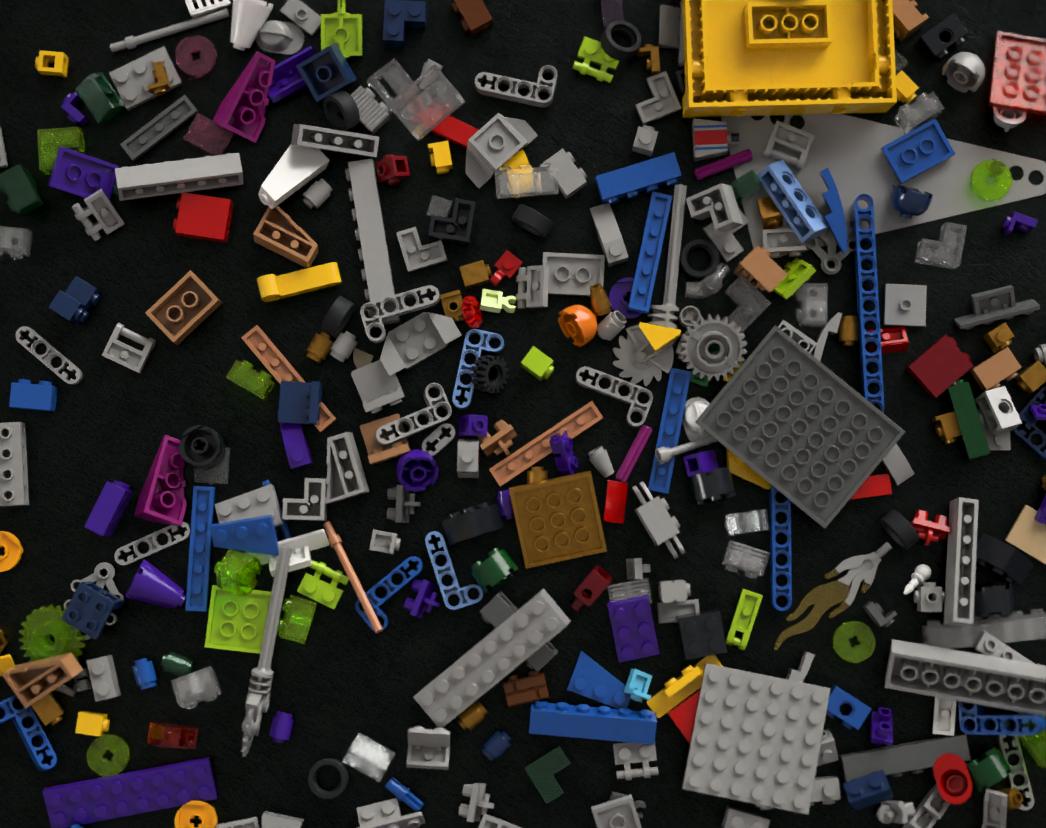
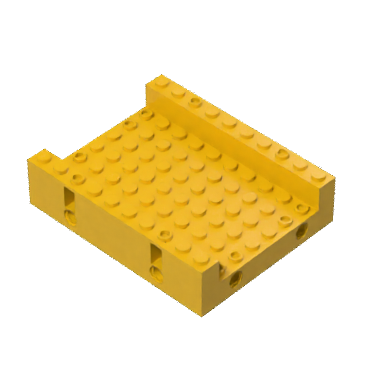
(788, 57)

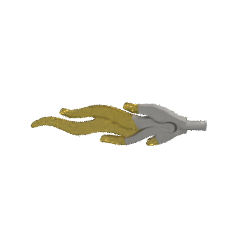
(842, 590)

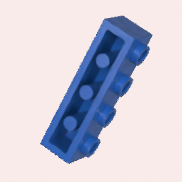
(637, 178)

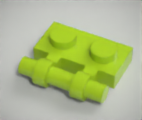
(592, 52)
(798, 273)
(320, 590)

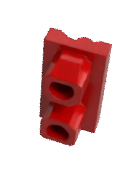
(930, 530)

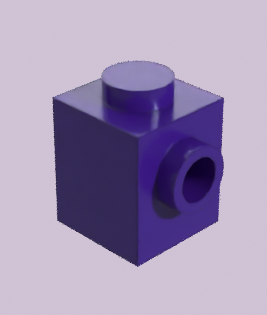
(700, 462)

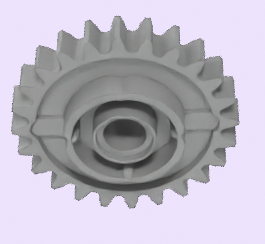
(707, 333)

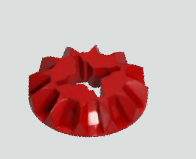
(472, 312)

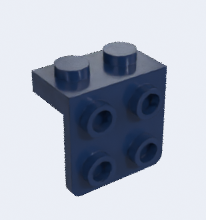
(868, 790)

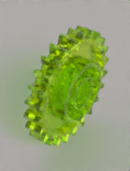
(37, 632)

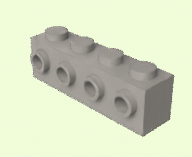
(13, 465)
(824, 789)

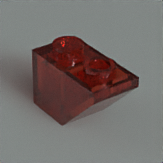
(172, 736)

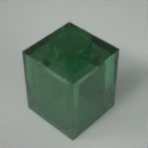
(746, 186)

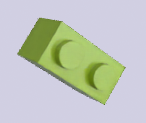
(537, 364)

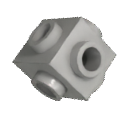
(936, 600)

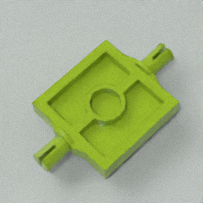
(343, 30)

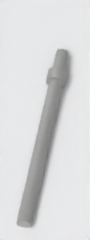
(131, 42)

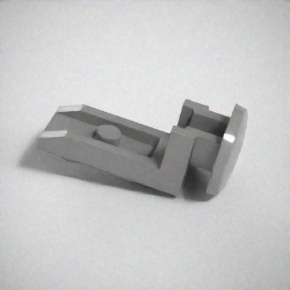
(995, 809)

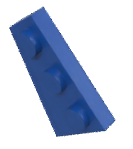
(247, 535)
(597, 683)

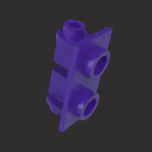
(567, 461)

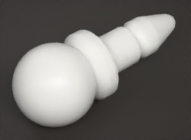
(922, 573)

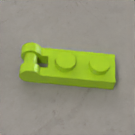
(744, 618)

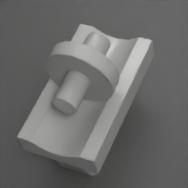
(478, 803)
(895, 812)

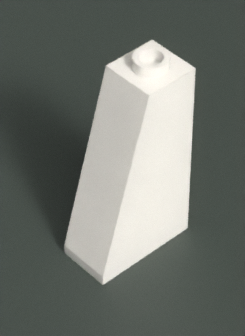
(291, 173)

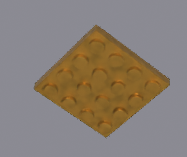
(558, 519)

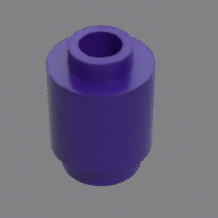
(505, 504)
(281, 727)

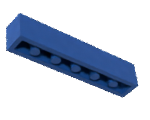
(592, 722)

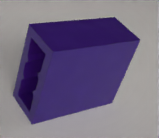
(109, 508)

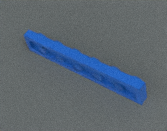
(649, 252)
(670, 428)
(200, 549)

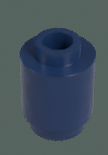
(497, 745)

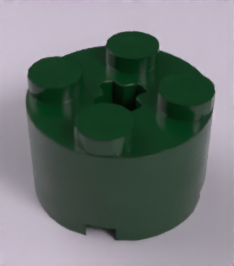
(493, 570)
(988, 769)

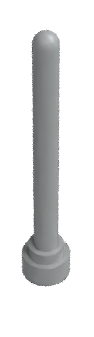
(665, 454)

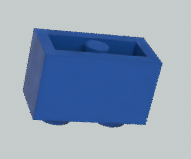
(33, 396)

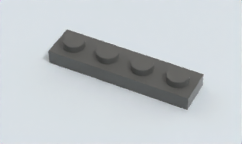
(159, 128)

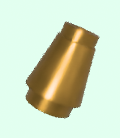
(599, 301)

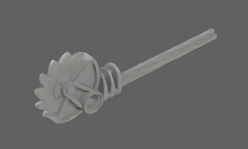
(636, 353)
(261, 679)

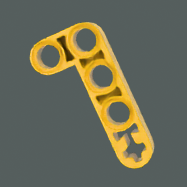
(298, 282)

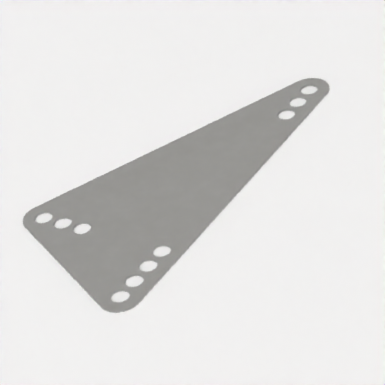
(858, 167)

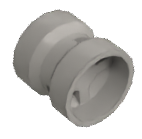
(689, 313)

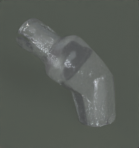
(709, 285)

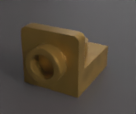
(653, 61)
(160, 75)
(770, 214)

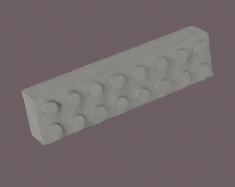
(492, 658)
(967, 677)

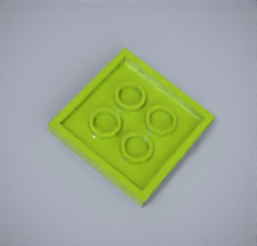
(236, 620)

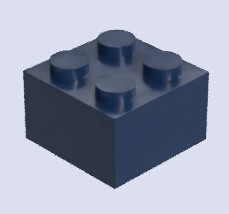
(326, 72)

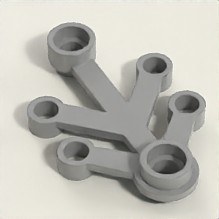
(831, 250)
(101, 581)

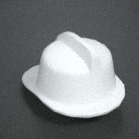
(693, 409)

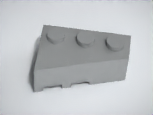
(344, 469)

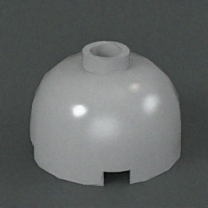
(964, 71)

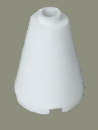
(247, 19)

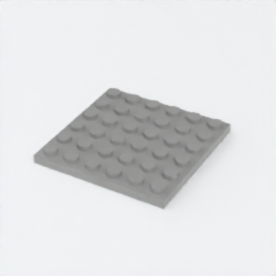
(756, 738)

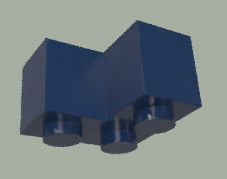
(398, 16)
(75, 301)

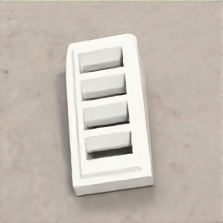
(195, 13)

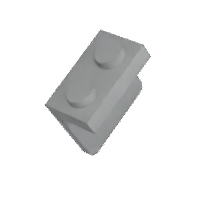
(376, 386)
(428, 748)

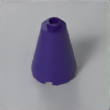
(154, 587)

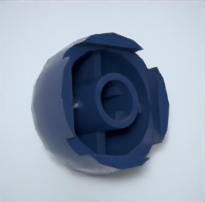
(909, 201)

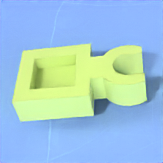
(494, 302)

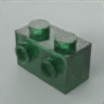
(99, 97)

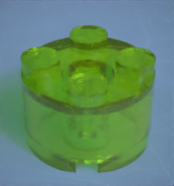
(237, 572)

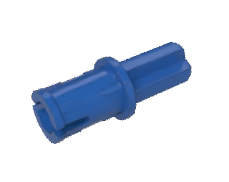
(404, 794)

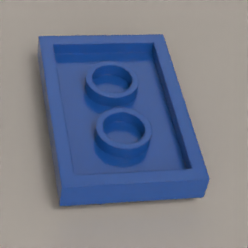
(917, 151)

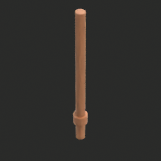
(335, 542)

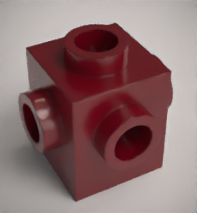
(392, 169)

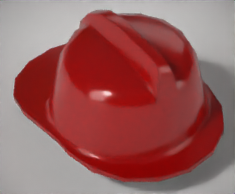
(952, 778)

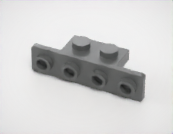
(995, 305)

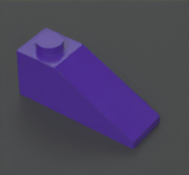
(296, 445)

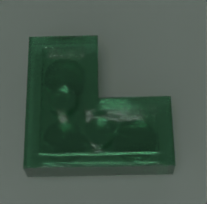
(543, 771)

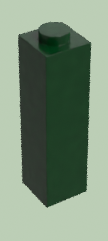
(969, 420)

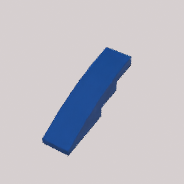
(836, 217)

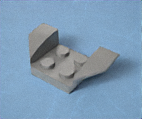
(495, 146)
(417, 341)

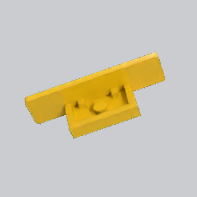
(680, 688)

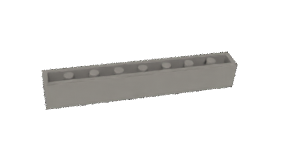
(371, 234)

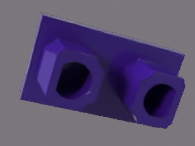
(425, 599)
(881, 726)

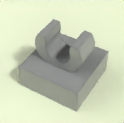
(636, 569)

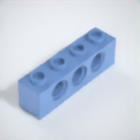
(792, 201)

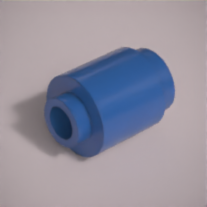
(144, 673)

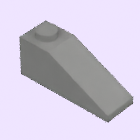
(609, 234)

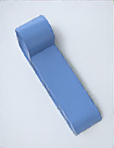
(476, 350)
(448, 568)

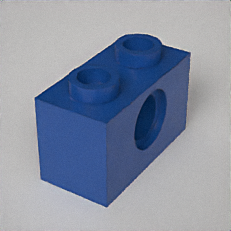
(857, 710)

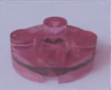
(198, 67)

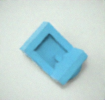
(638, 685)

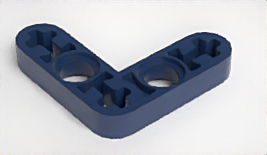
(1029, 423)

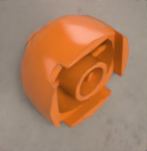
(578, 323)

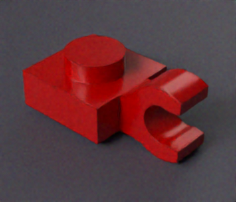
(506, 266)

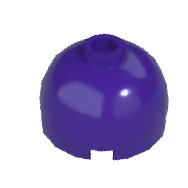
(416, 470)

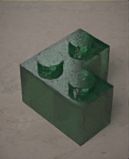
(20, 188)

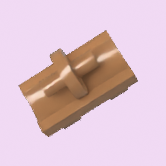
(499, 441)

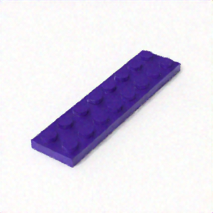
(130, 793)

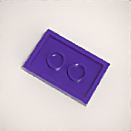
(81, 174)
(633, 628)

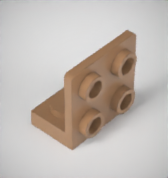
(382, 453)

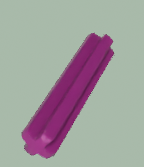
(723, 164)
(634, 453)

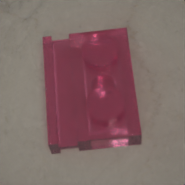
(208, 135)

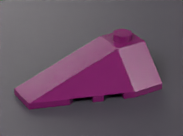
(246, 102)
(163, 492)

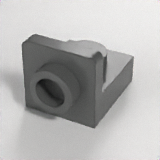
(875, 613)

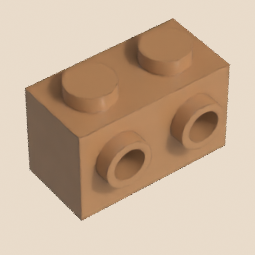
(995, 369)

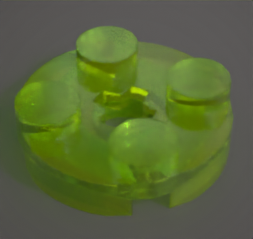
(994, 169)
(843, 646)
(116, 746)

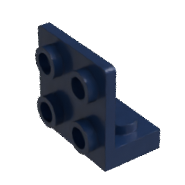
(300, 402)
(91, 608)

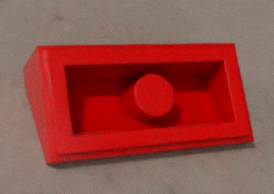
(892, 340)
(615, 502)

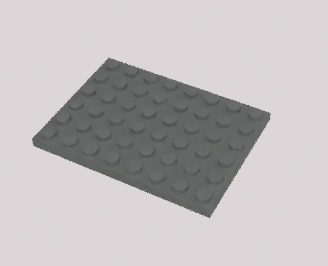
(800, 426)

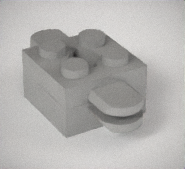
(657, 520)

